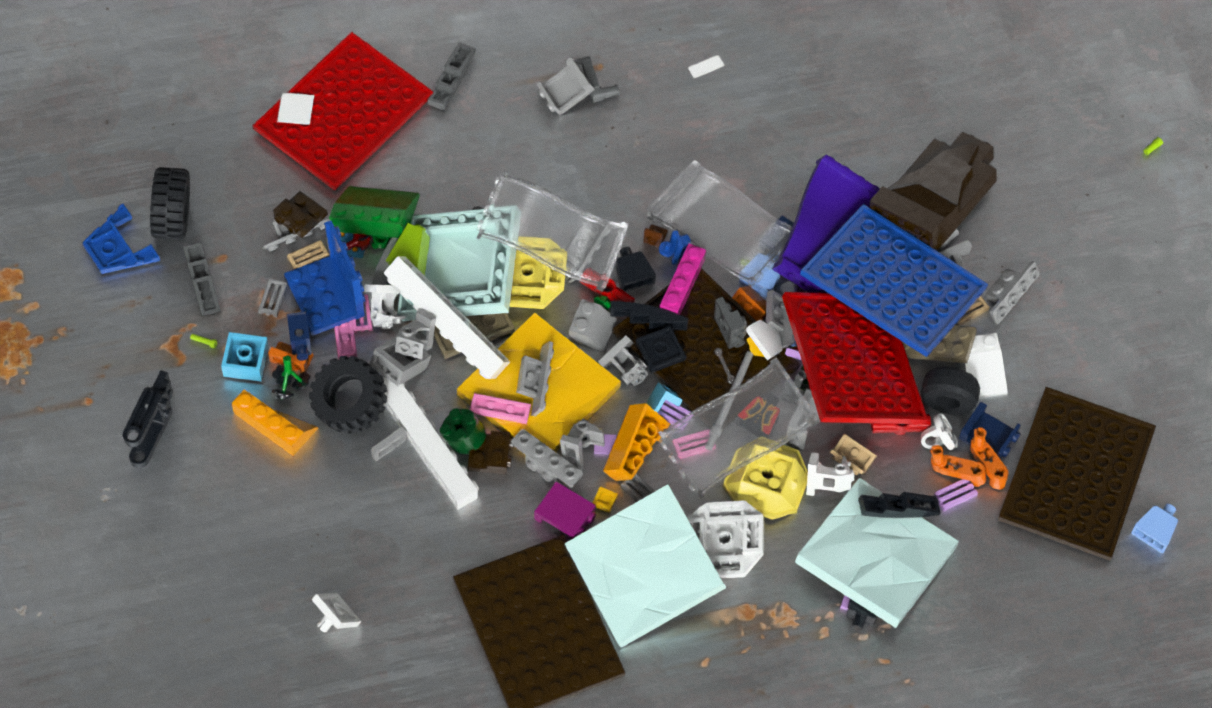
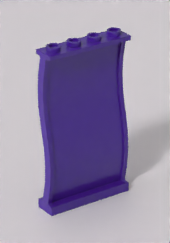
(825, 207)

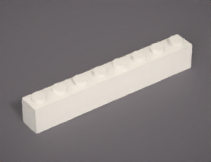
(449, 319)
(430, 445)

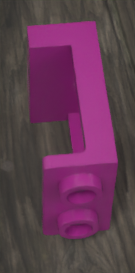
(565, 510)

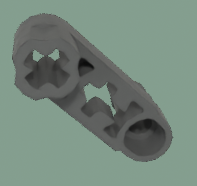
(599, 93)

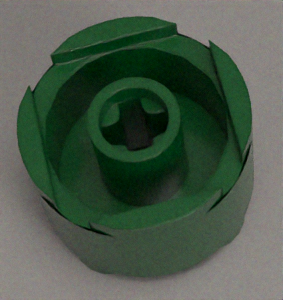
(463, 430)

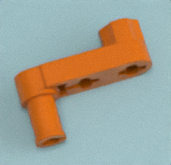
(969, 469)
(996, 469)

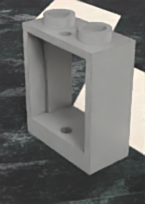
(398, 373)

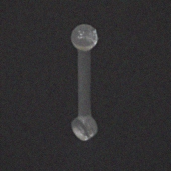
(731, 378)

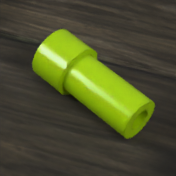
(1156, 143)

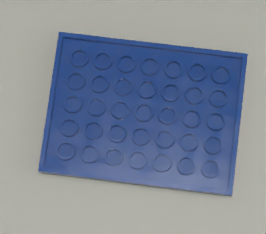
(894, 280)

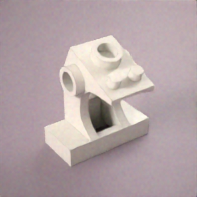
(388, 316)
(840, 474)

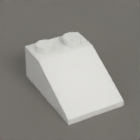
(987, 365)

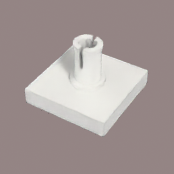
(335, 612)

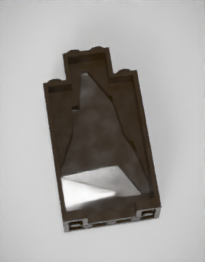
(939, 189)

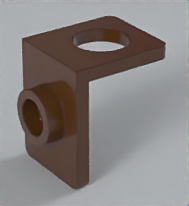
(653, 237)

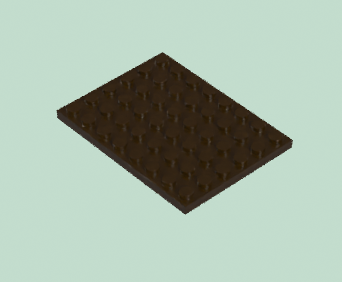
(702, 373)
(1077, 473)
(538, 625)

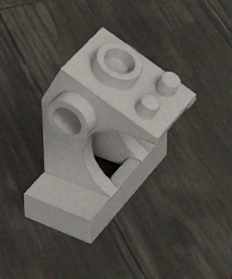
(410, 338)
(618, 356)
(580, 437)

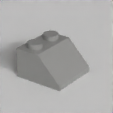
(592, 326)

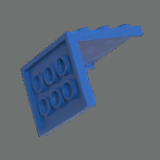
(329, 287)

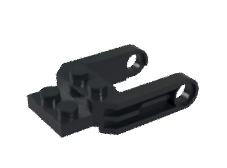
(149, 419)

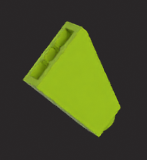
(413, 245)

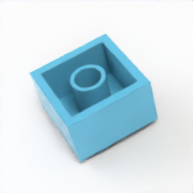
(245, 356)

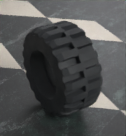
(170, 203)
(330, 380)

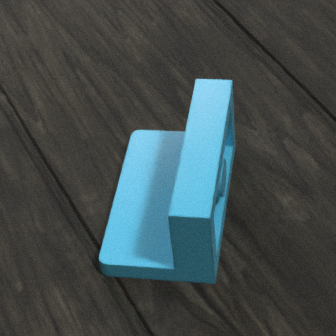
(661, 394)

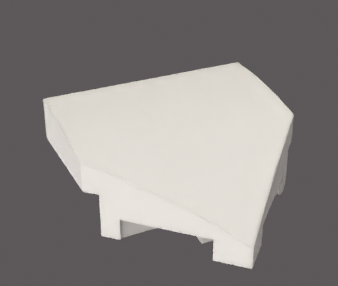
(765, 338)

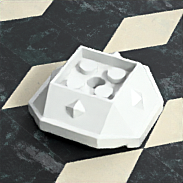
(732, 521)

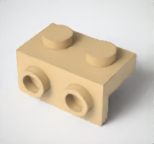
(858, 455)

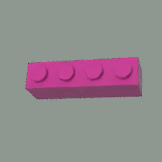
(683, 279)

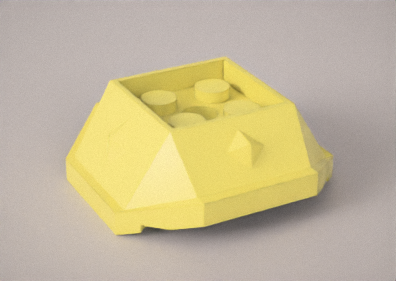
(536, 289)
(775, 495)

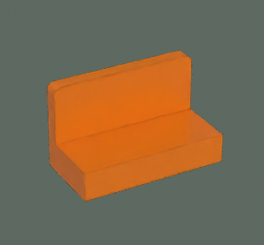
(751, 302)
(282, 349)

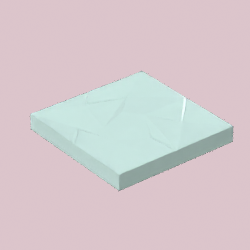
(465, 269)
(876, 559)
(644, 566)

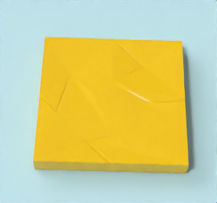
(575, 387)

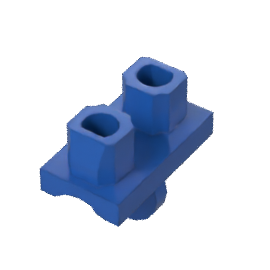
(675, 246)

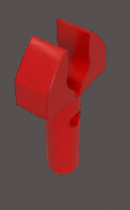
(358, 243)

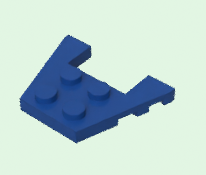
(109, 248)

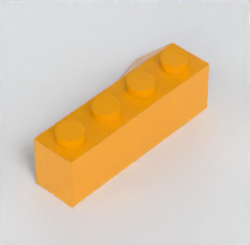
(279, 427)
(634, 441)

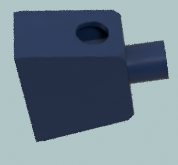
(299, 342)

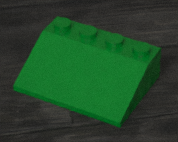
(374, 211)

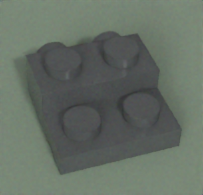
(730, 323)

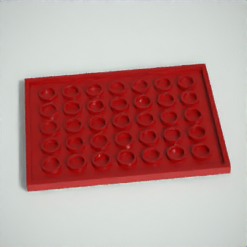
(354, 111)
(852, 363)

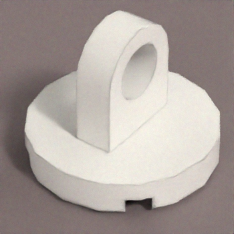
(941, 432)

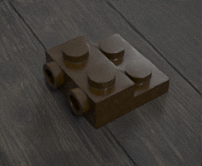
(299, 214)
(492, 454)

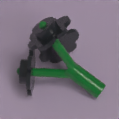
(284, 375)

